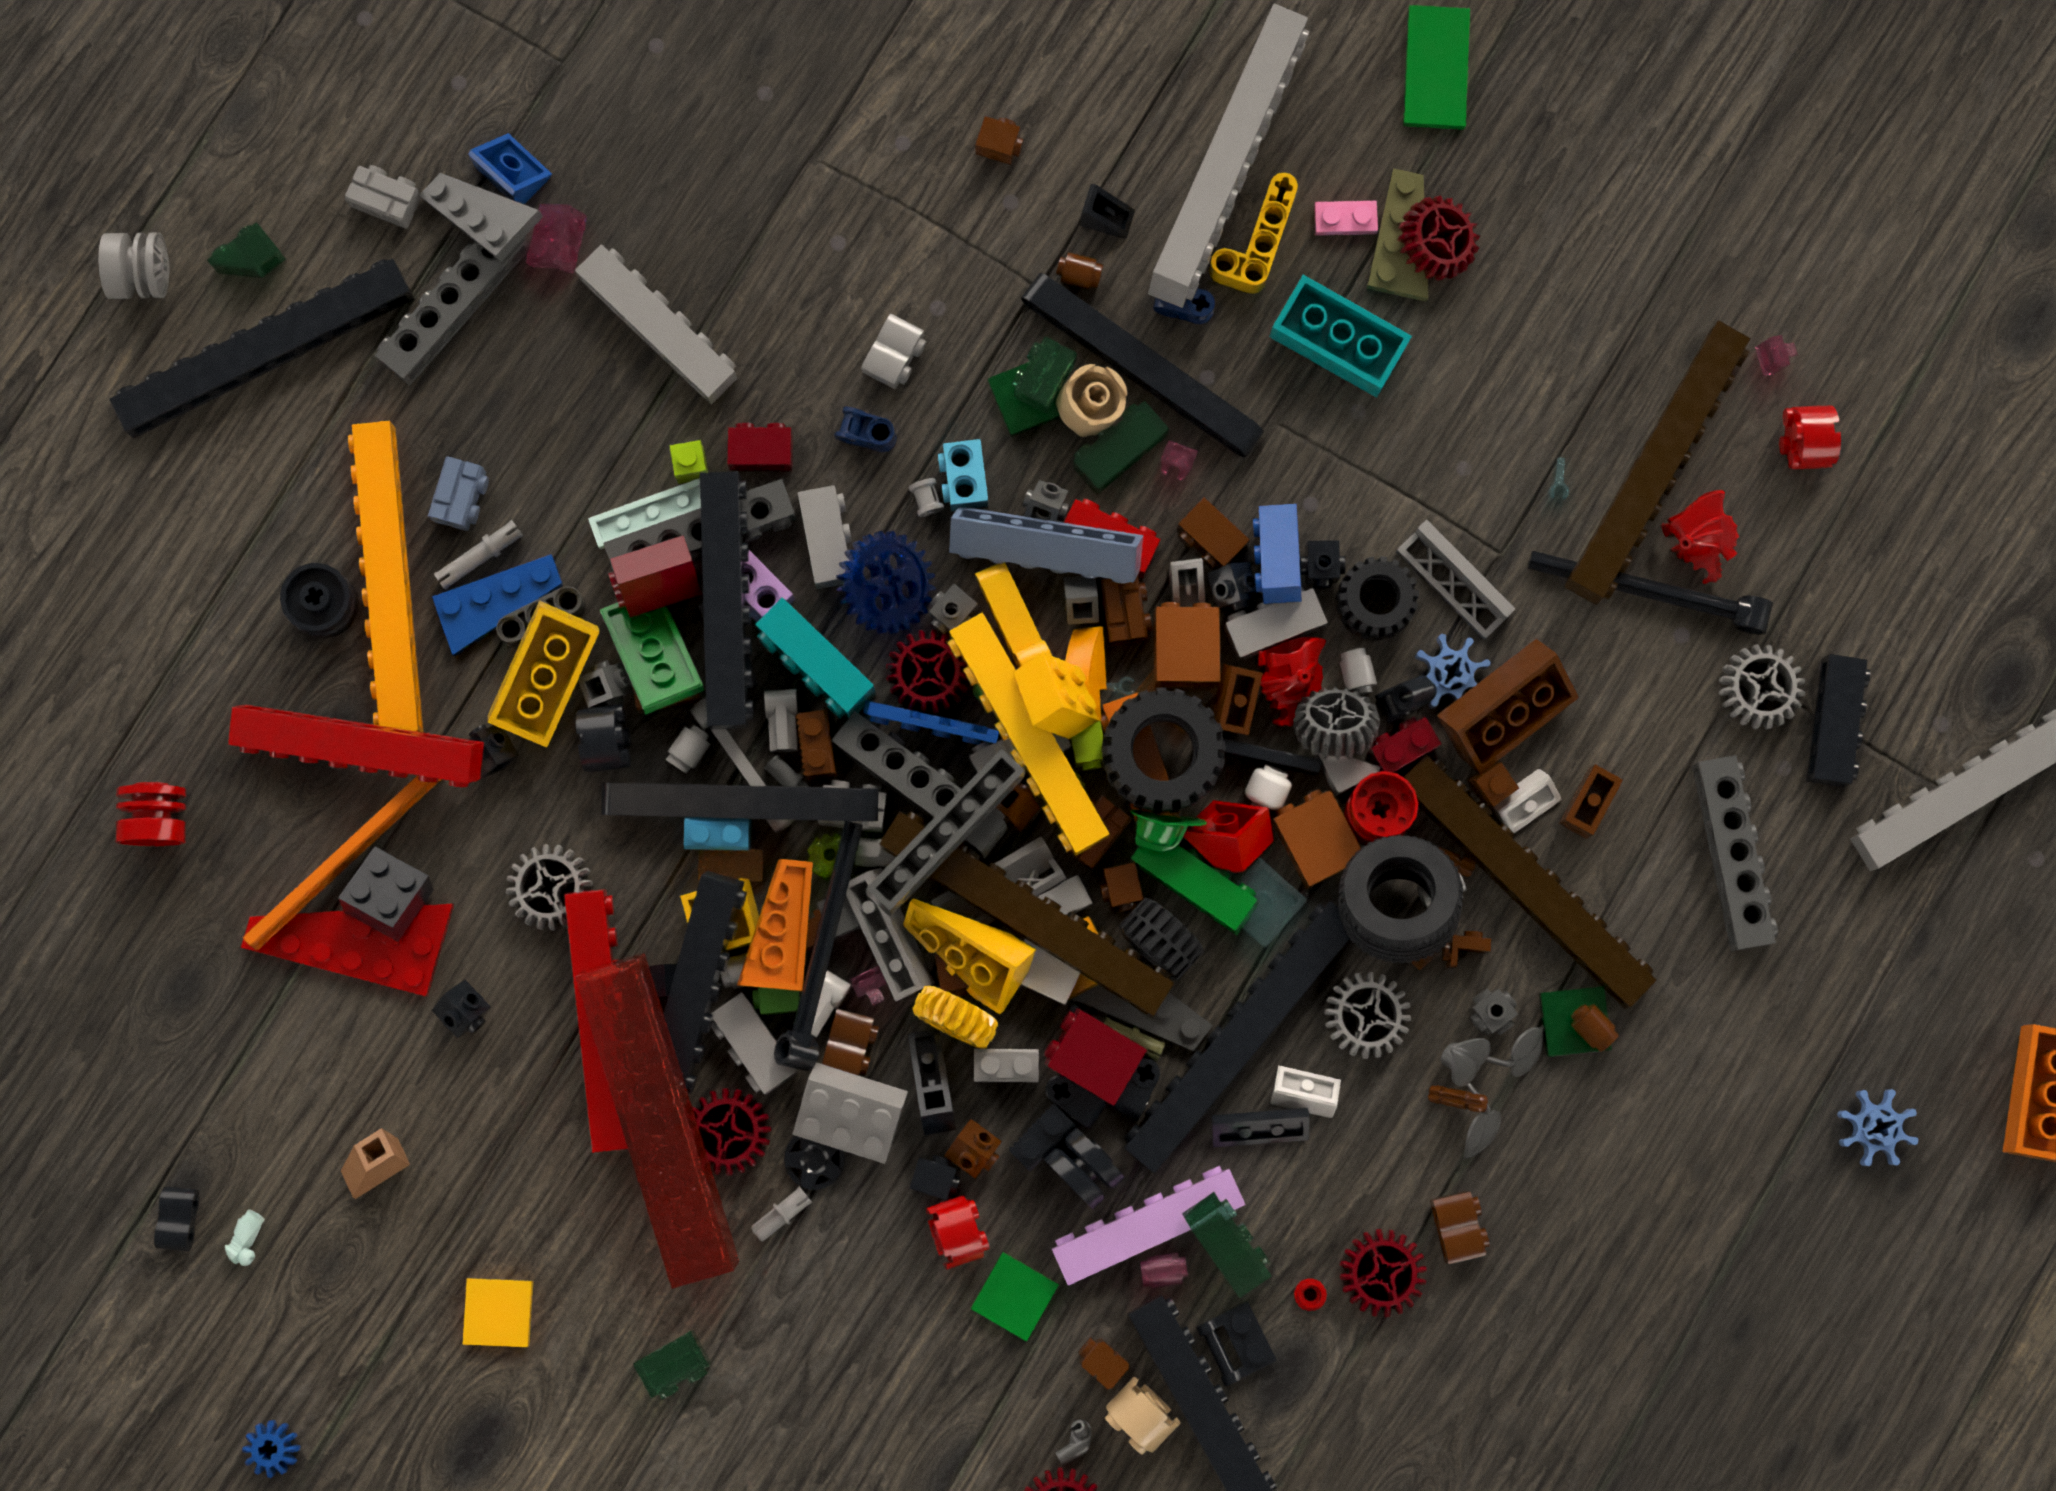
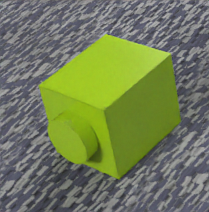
(688, 461)
(1087, 747)

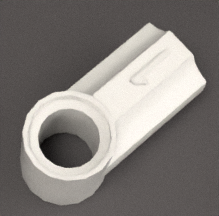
(831, 997)

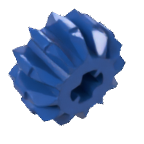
(265, 1436)

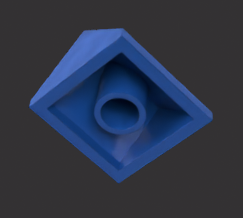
(510, 168)

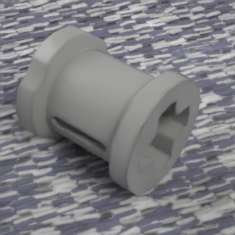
(926, 497)

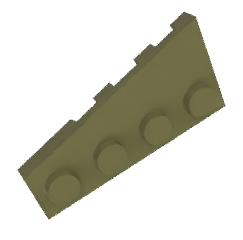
(1389, 267)

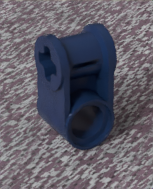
(1188, 312)
(859, 430)

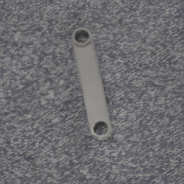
(737, 756)

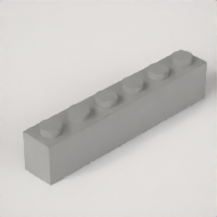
(656, 324)

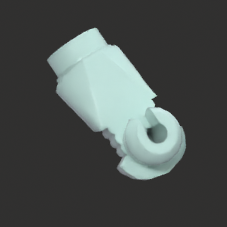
(244, 1237)

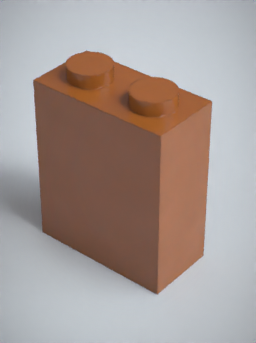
(1186, 646)
(1316, 837)

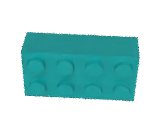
(1340, 336)
(815, 659)

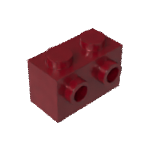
(1404, 747)

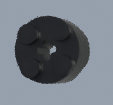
(603, 738)

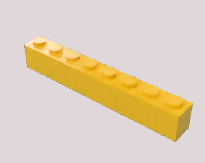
(1034, 747)

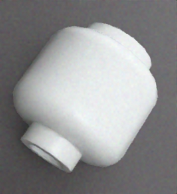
(1268, 787)

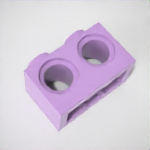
(762, 584)

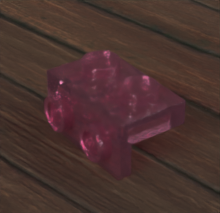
(557, 237)

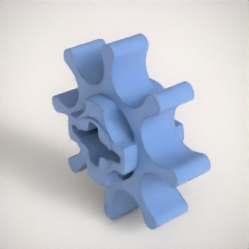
(1438, 667)
(1888, 1134)

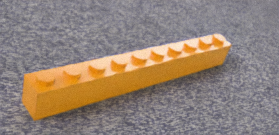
(386, 576)

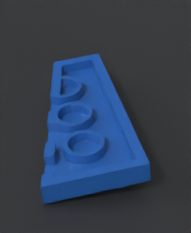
(476, 608)
(940, 726)

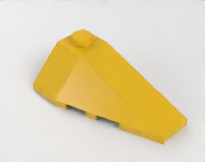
(981, 955)

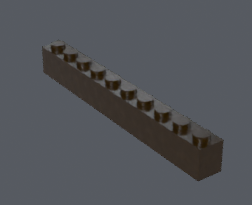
(1657, 463)
(1528, 883)
(1040, 921)

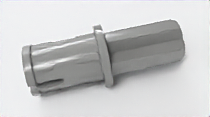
(781, 1214)

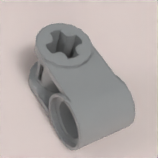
(1070, 895)

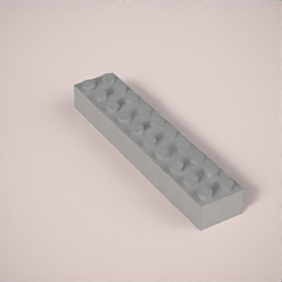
(1229, 157)

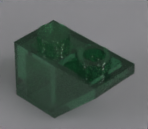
(247, 255)

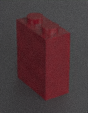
(654, 577)
(1094, 1055)

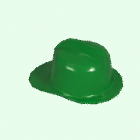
(1161, 831)

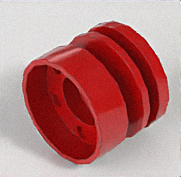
(1384, 792)
(151, 815)

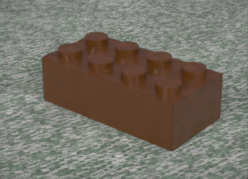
(1508, 706)

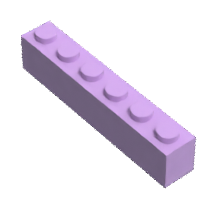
(1139, 1229)

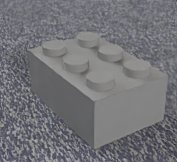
(850, 1112)

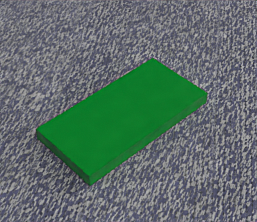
(1436, 67)
(653, 656)

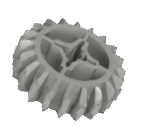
(1774, 691)
(564, 881)
(1374, 999)

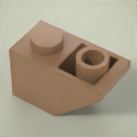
(373, 1162)

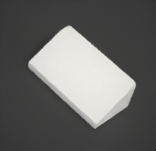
(1532, 799)
(1305, 1090)

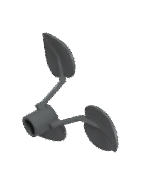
(1465, 1061)

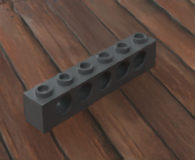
(451, 317)
(770, 496)
(851, 743)
(945, 832)
(1726, 869)

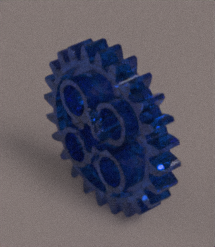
(863, 593)

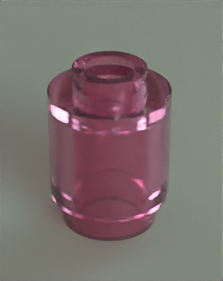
(1163, 1270)

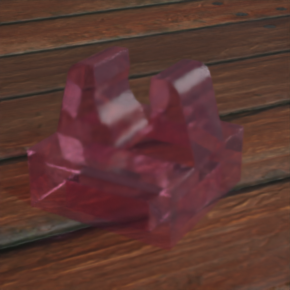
(1774, 354)
(1179, 456)
(869, 984)

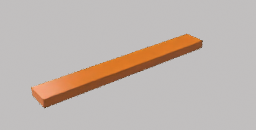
(337, 862)

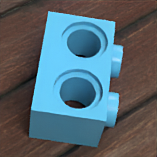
(970, 474)

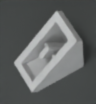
(1187, 582)
(1345, 772)

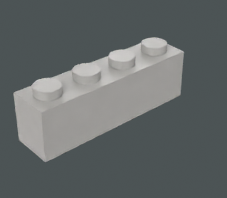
(889, 941)

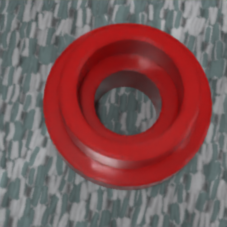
(1320, 1297)

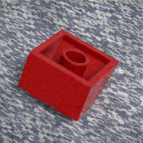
(1232, 834)

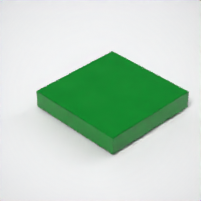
(1014, 1296)

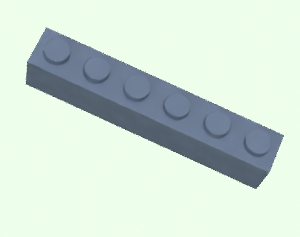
(1045, 544)

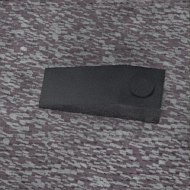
(931, 1082)

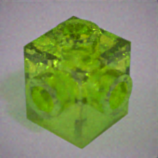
(817, 849)

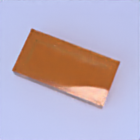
(732, 863)

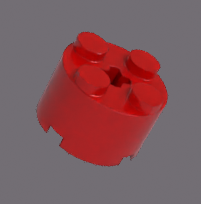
(1810, 437)
(956, 1231)

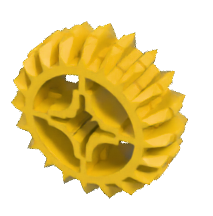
(955, 1017)

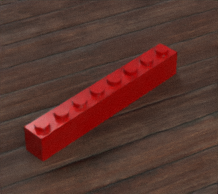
(356, 744)
(591, 947)

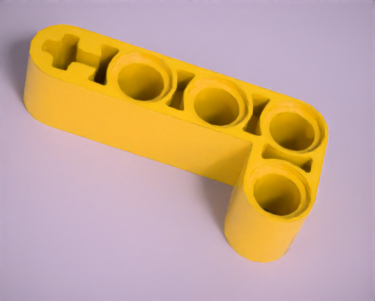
(1263, 232)
(1011, 614)

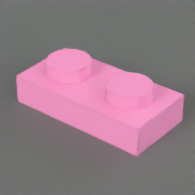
(1345, 218)

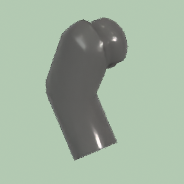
(1079, 1442)

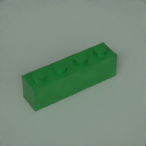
(1199, 884)

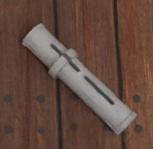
(478, 554)

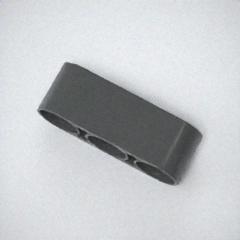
(524, 614)

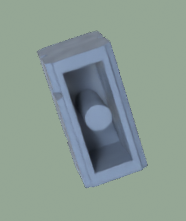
(458, 494)

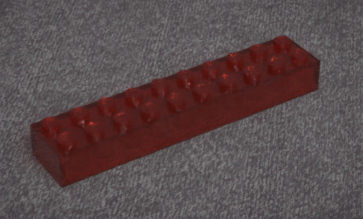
(657, 1120)

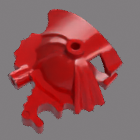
(1704, 534)
(1291, 674)

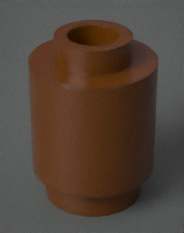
(1079, 271)
(1594, 1027)

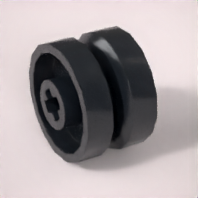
(337, 599)
(1086, 1166)

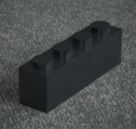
(1838, 720)

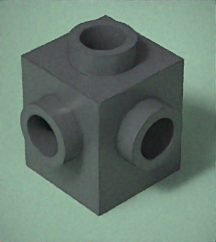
(1046, 502)
(955, 600)
(605, 684)
(1482, 1016)

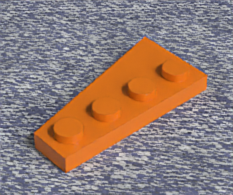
(780, 936)

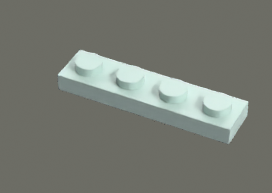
(646, 512)

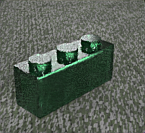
(1119, 446)
(1228, 1243)

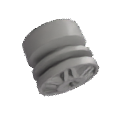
(133, 265)

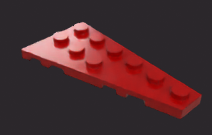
(359, 951)

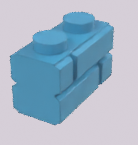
(717, 833)

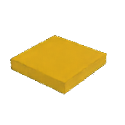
(497, 1312)

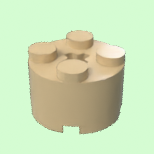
(1078, 409)
(1141, 1416)

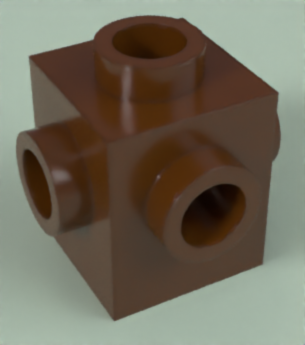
(974, 1149)

